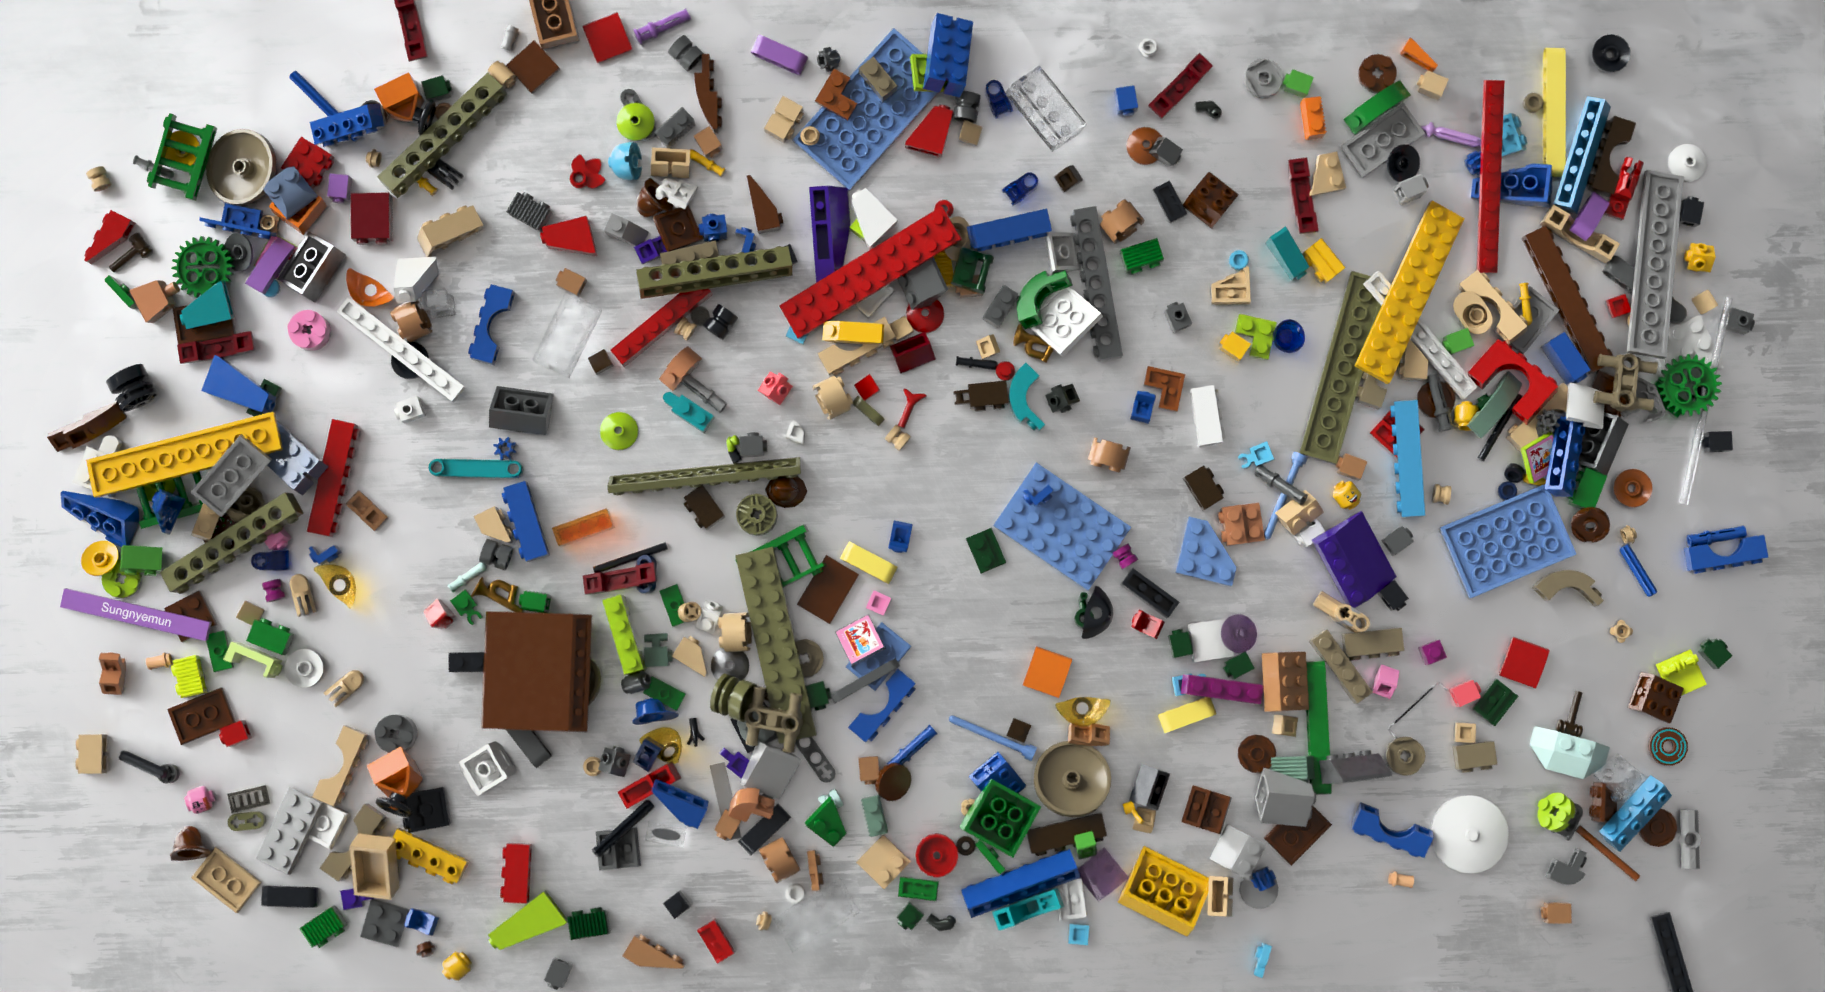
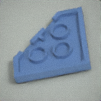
(1204, 554)

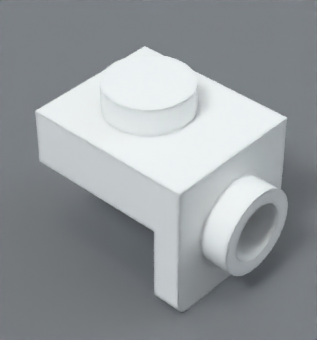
(709, 616)

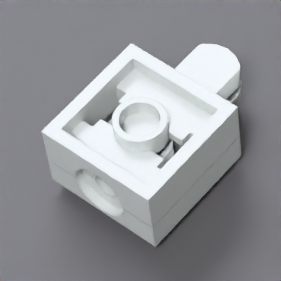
(109, 445)

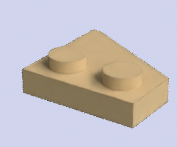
(1328, 175)
(1232, 289)

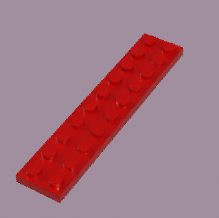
(870, 272)

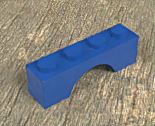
(497, 301)
(1748, 549)
(899, 687)
(1414, 840)

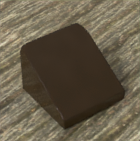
(1068, 178)
(600, 362)

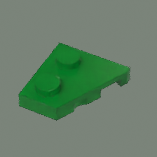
(827, 823)

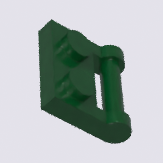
(966, 267)

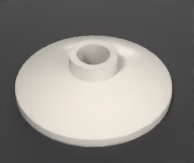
(1679, 166)
(294, 667)

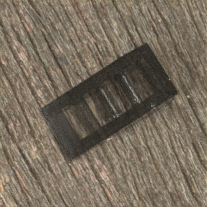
(263, 789)

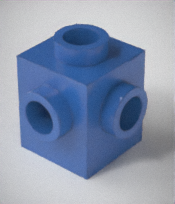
(713, 227)

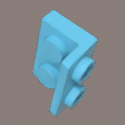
(1512, 138)

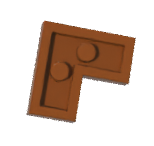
(832, 98)
(1171, 386)

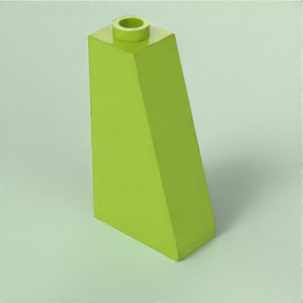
(532, 920)

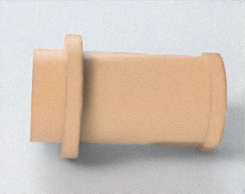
(159, 661)
(1400, 880)

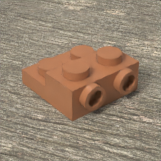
(1241, 524)

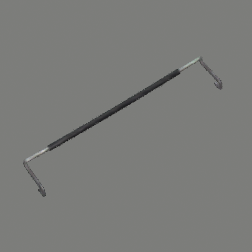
(1413, 705)

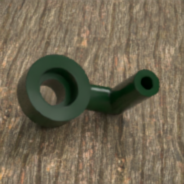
(1082, 606)

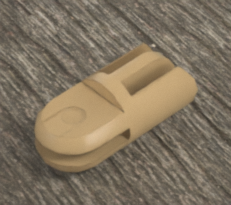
(299, 588)
(348, 683)

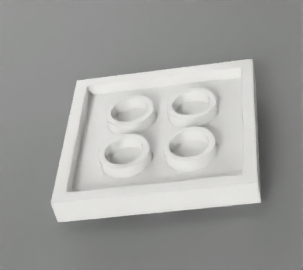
(1065, 319)
(1688, 338)

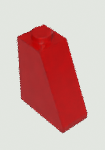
(931, 132)
(570, 236)

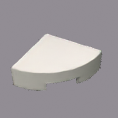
(795, 432)

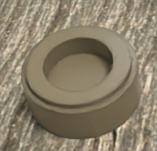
(1533, 102)

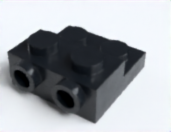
(428, 810)

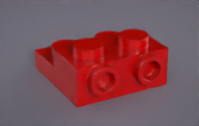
(309, 161)

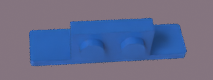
(240, 218)

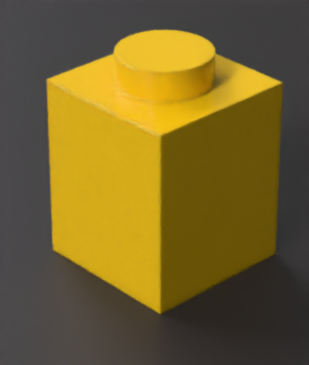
(1234, 346)

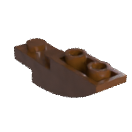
(708, 99)
(87, 428)

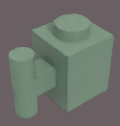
(656, 655)

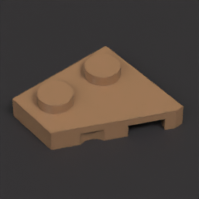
(816, 878)

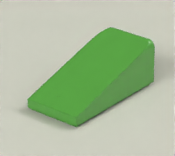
(1085, 845)

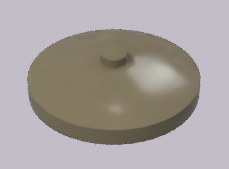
(240, 166)
(1072, 779)

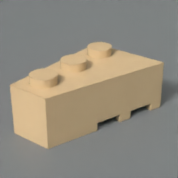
(449, 229)

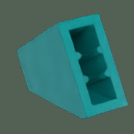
(1288, 254)
(208, 308)

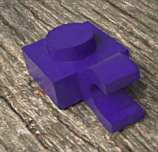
(737, 762)
(351, 901)

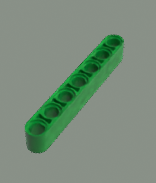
(1317, 722)

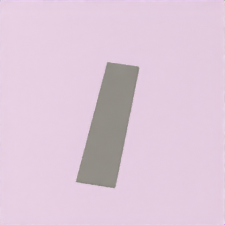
(722, 790)

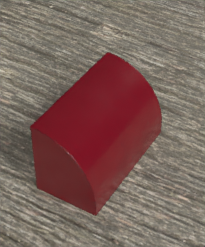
(912, 352)

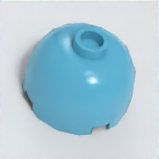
(625, 161)

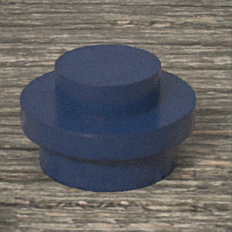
(1507, 490)

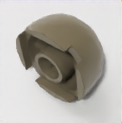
(246, 504)

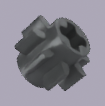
(828, 59)
(1553, 419)

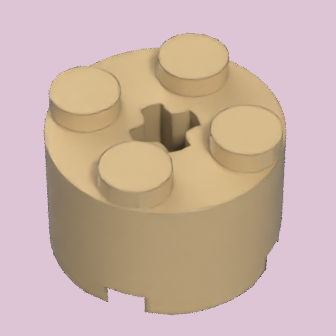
(832, 397)
(735, 632)

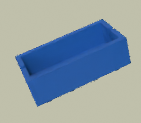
(948, 54)
(1011, 228)

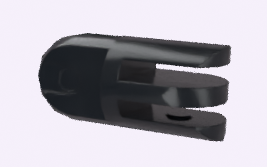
(441, 170)

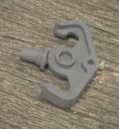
(1648, 391)

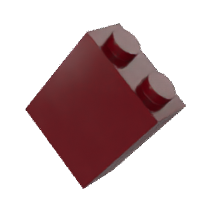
(371, 218)

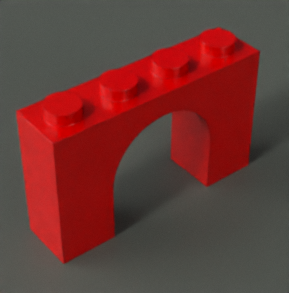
(1502, 357)

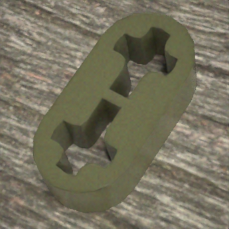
(868, 411)
(246, 816)

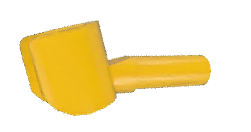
(1130, 808)

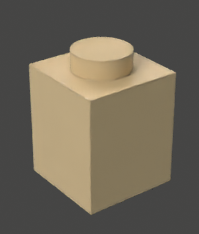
(1432, 85)

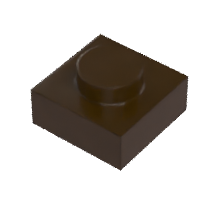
(1018, 730)

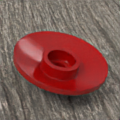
(926, 323)

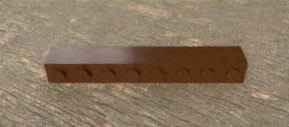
(1566, 296)

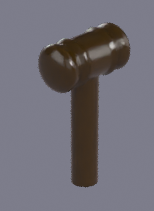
(140, 247)
(1569, 726)

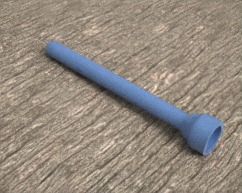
(1297, 460)
(1027, 751)

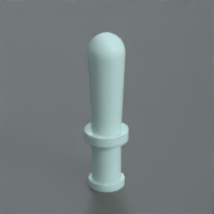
(477, 570)

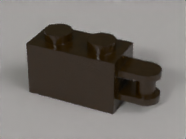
(984, 395)

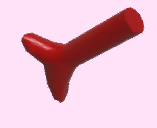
(912, 399)

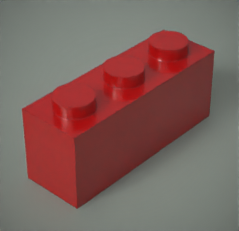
(516, 873)

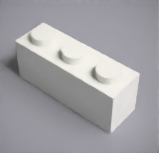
(1207, 415)

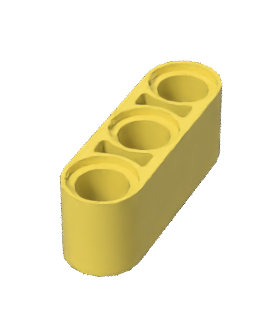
(869, 562)
(1187, 714)

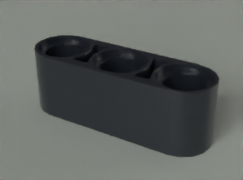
(764, 830)
(289, 896)

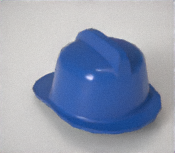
(652, 711)

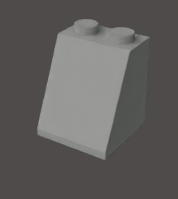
(770, 770)
(1284, 799)
(1237, 851)

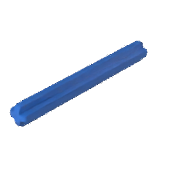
(319, 100)

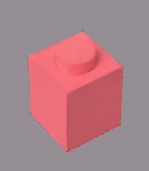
(1465, 693)

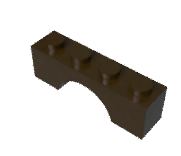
(1604, 179)

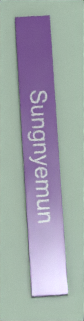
(135, 614)

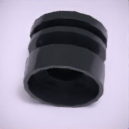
(132, 387)

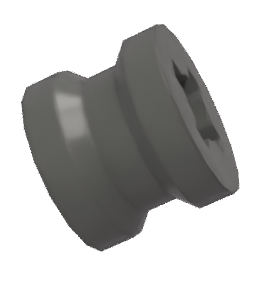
(174, 776)

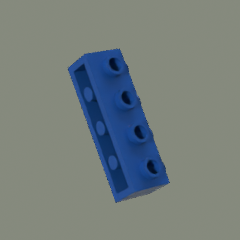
(347, 124)
(1564, 458)
(526, 521)

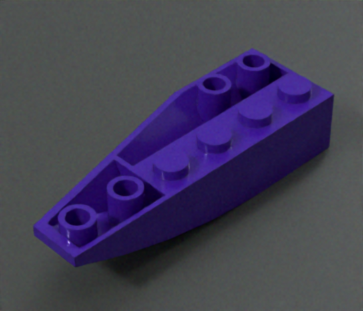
(829, 228)

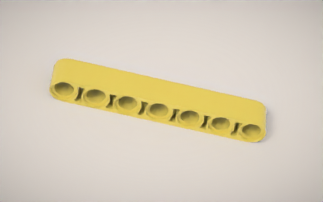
(1554, 109)

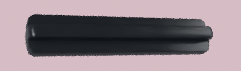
(143, 764)

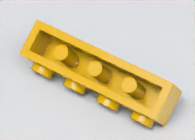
(429, 856)

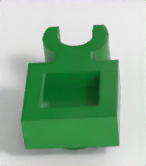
(464, 605)

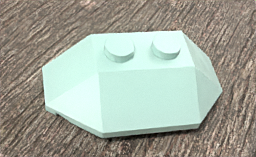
(1568, 753)

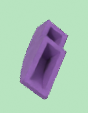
(270, 265)

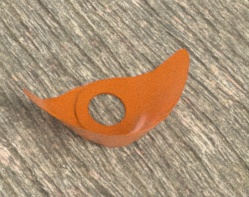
(356, 286)

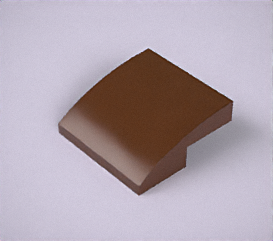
(1206, 809)

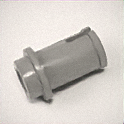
(510, 37)

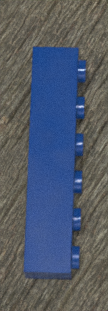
(1020, 883)

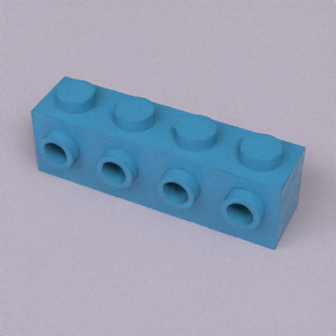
(1635, 813)

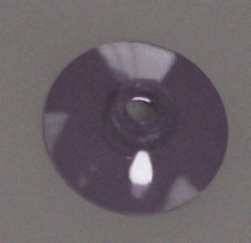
(1231, 633)

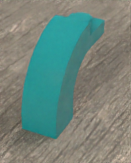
(1017, 397)
(1027, 908)

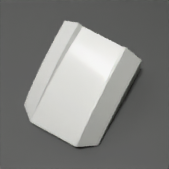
(486, 767)

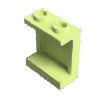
(237, 650)

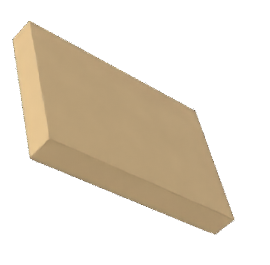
(226, 880)

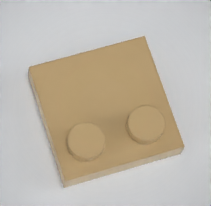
(883, 861)

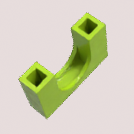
(618, 618)

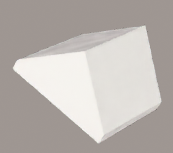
(1061, 252)

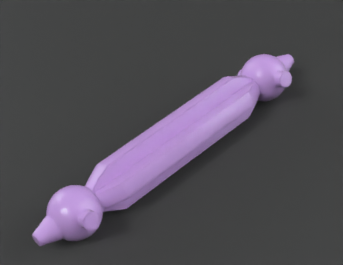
(1452, 135)

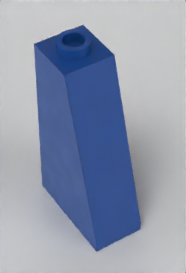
(234, 386)

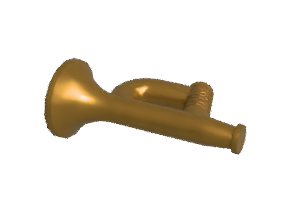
(1022, 336)
(481, 589)

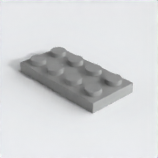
(1376, 142)
(231, 475)
(289, 831)

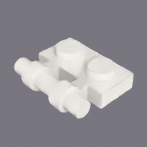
(678, 193)

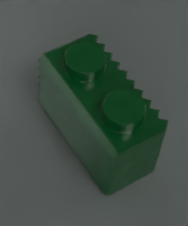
(588, 924)

